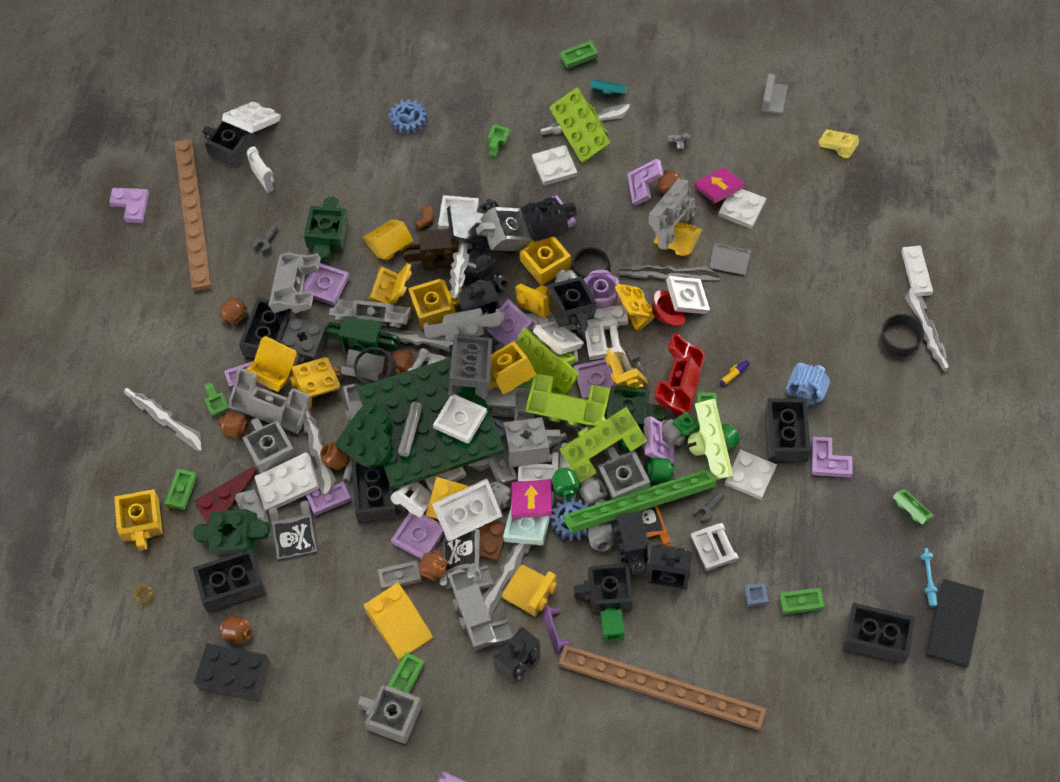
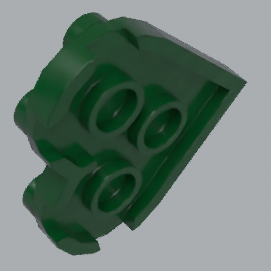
(367, 436)

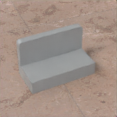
(774, 96)
(730, 259)
(369, 365)

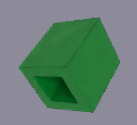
(612, 625)

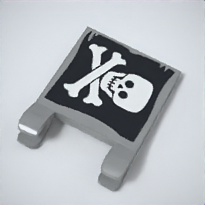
(293, 535)
(462, 554)

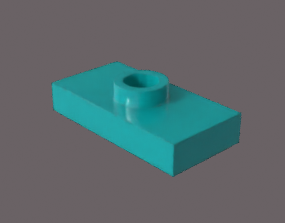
(608, 87)

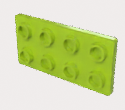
(580, 125)
(548, 362)

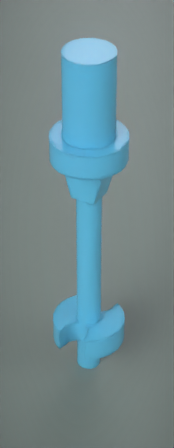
(931, 591)

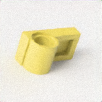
(839, 141)

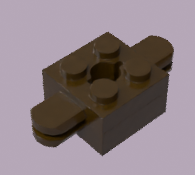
(434, 250)

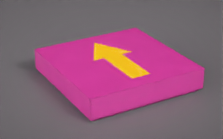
(719, 185)
(531, 498)

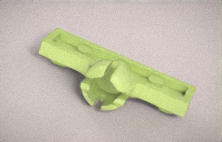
(711, 440)

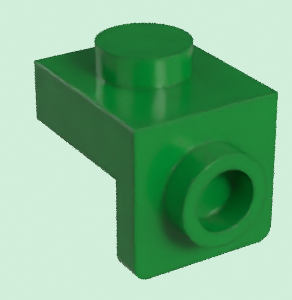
(686, 425)

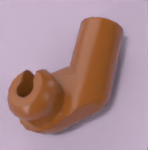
(427, 217)

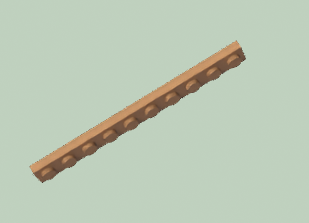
(192, 216)
(662, 687)

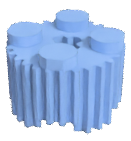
(808, 383)

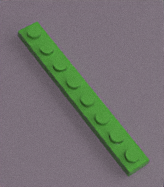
(639, 500)

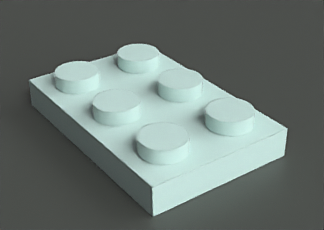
(527, 530)

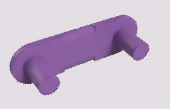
(548, 612)

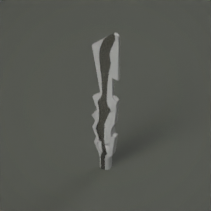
(647, 271)

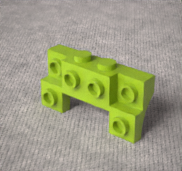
(565, 407)
(598, 438)

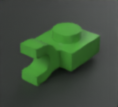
(496, 137)
(215, 402)

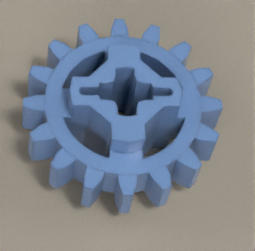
(408, 116)
(559, 524)

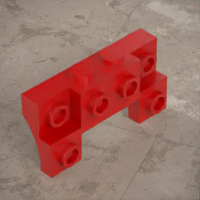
(683, 377)

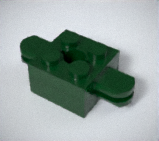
(326, 228)
(361, 334)
(637, 403)
(232, 531)

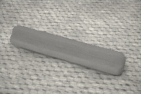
(410, 429)

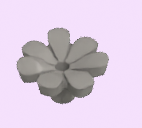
(679, 139)

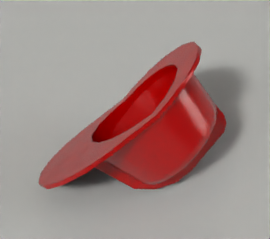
(664, 309)

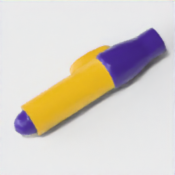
(733, 372)

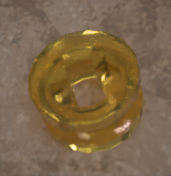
(138, 589)

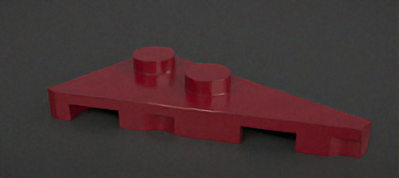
(223, 496)

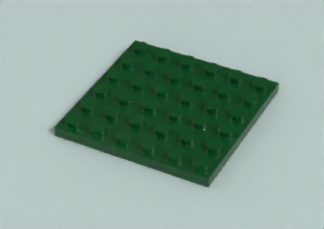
(431, 449)

